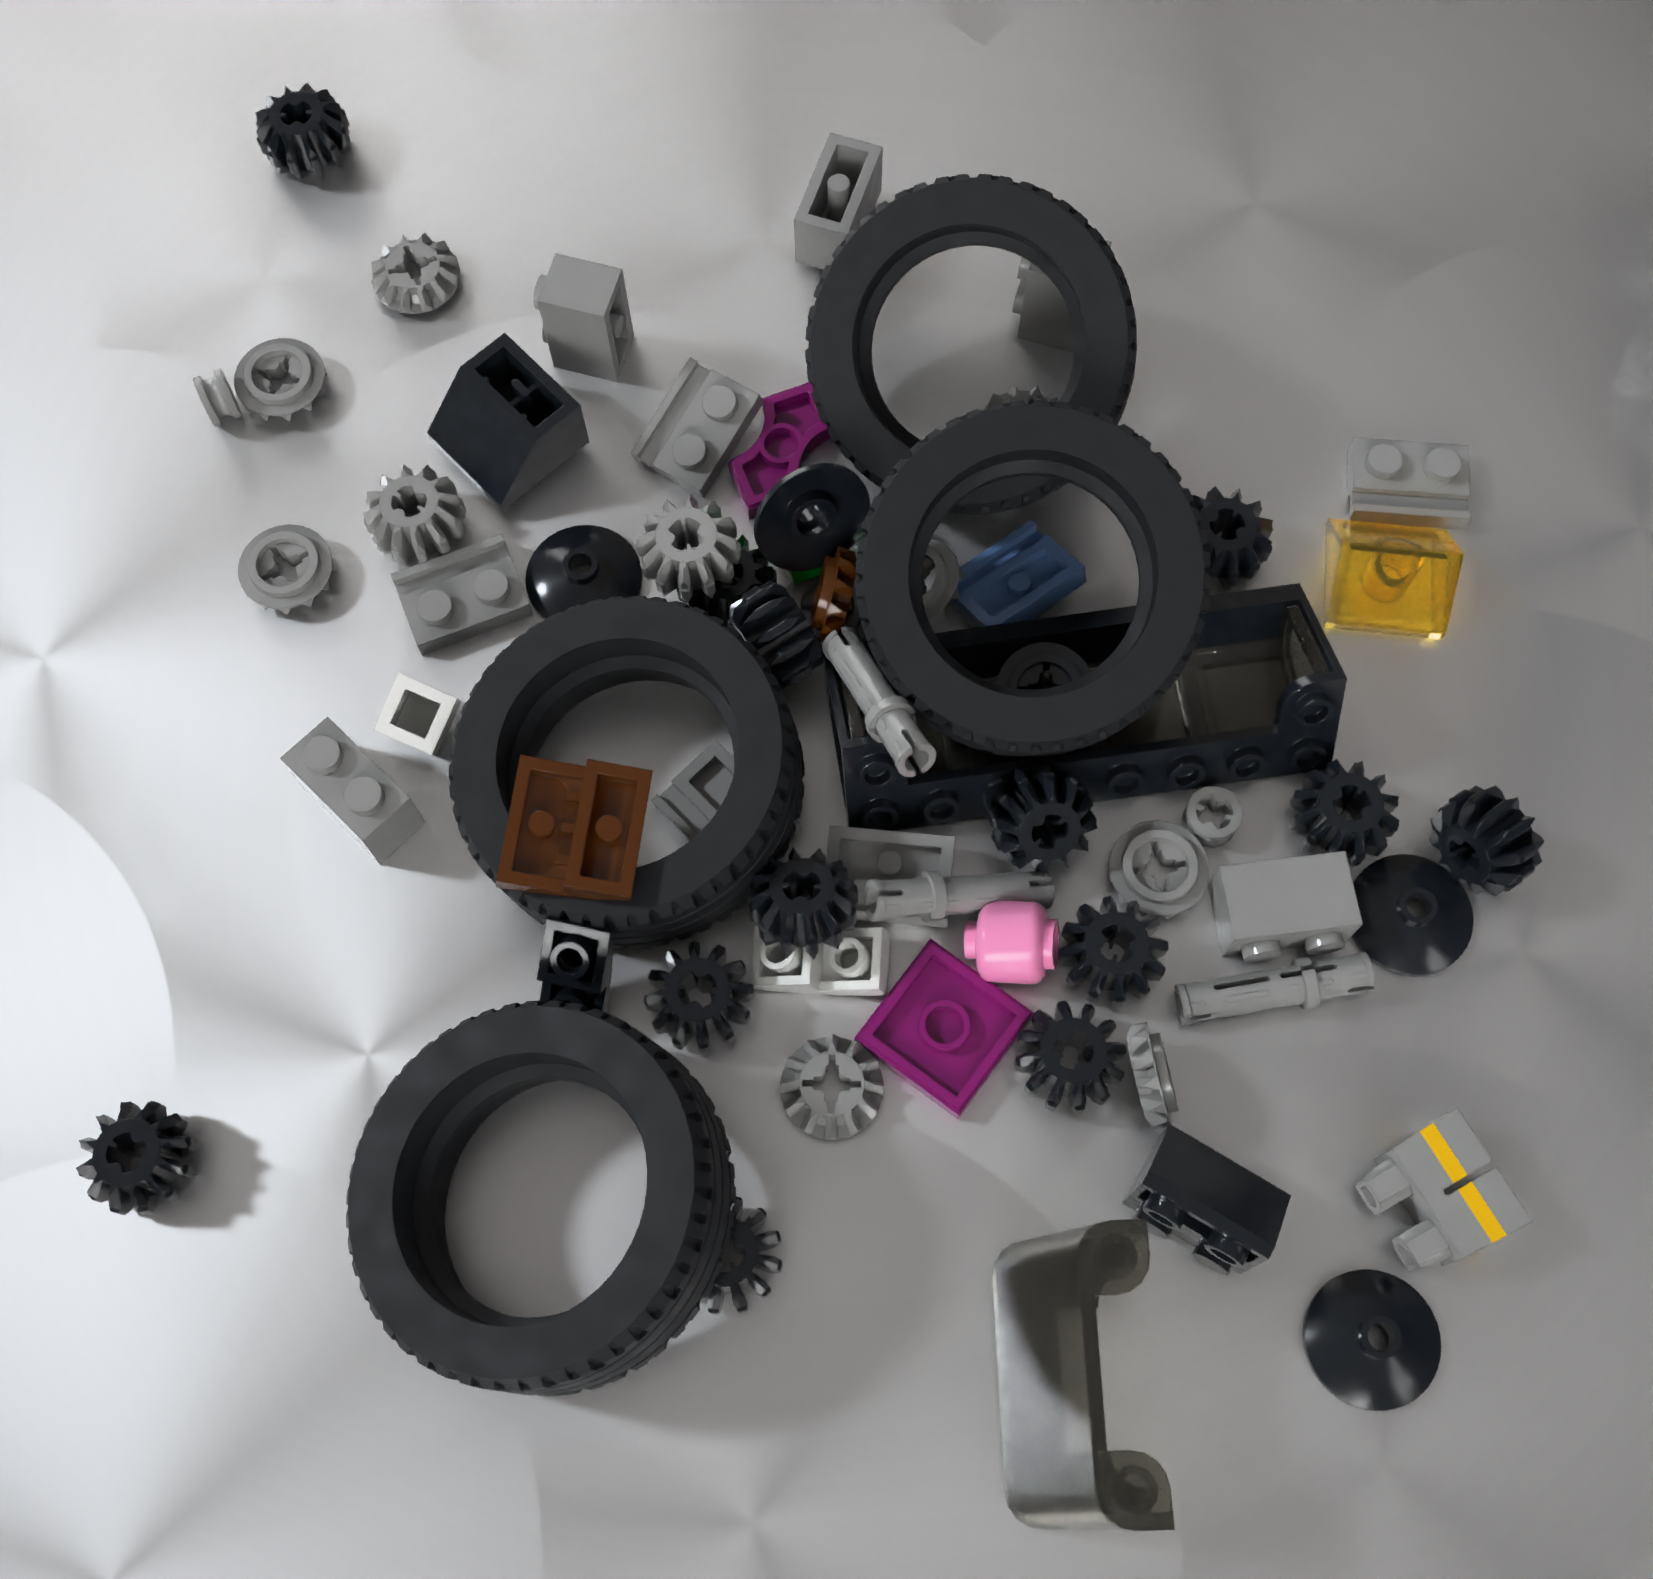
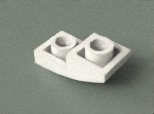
(852, 970)

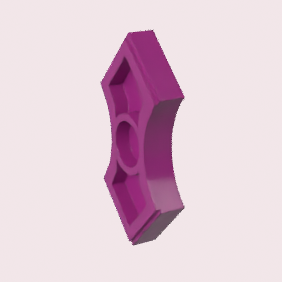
(787, 438)

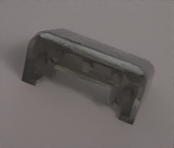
(1052, 1383)

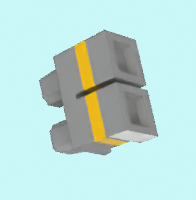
(1448, 1224)

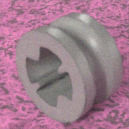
(217, 397)
(1216, 800)

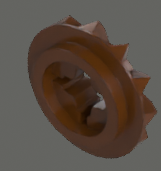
(833, 593)

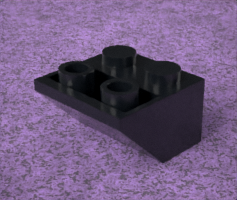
(507, 422)
(1207, 1203)

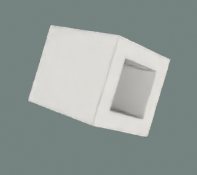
(417, 714)

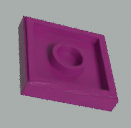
(944, 1028)

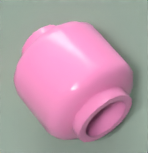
(1013, 942)

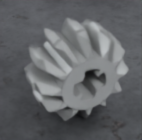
(414, 515)
(681, 530)

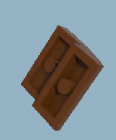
(574, 829)

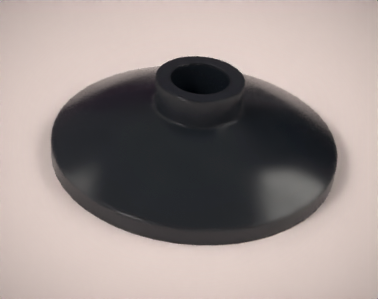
(811, 516)
(612, 573)
(1394, 935)
(1339, 1344)

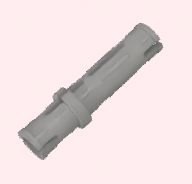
(887, 716)
(935, 896)
(1299, 984)

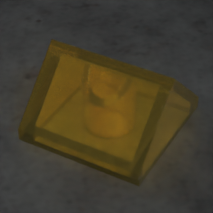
(1389, 578)

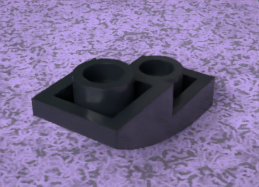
(576, 963)

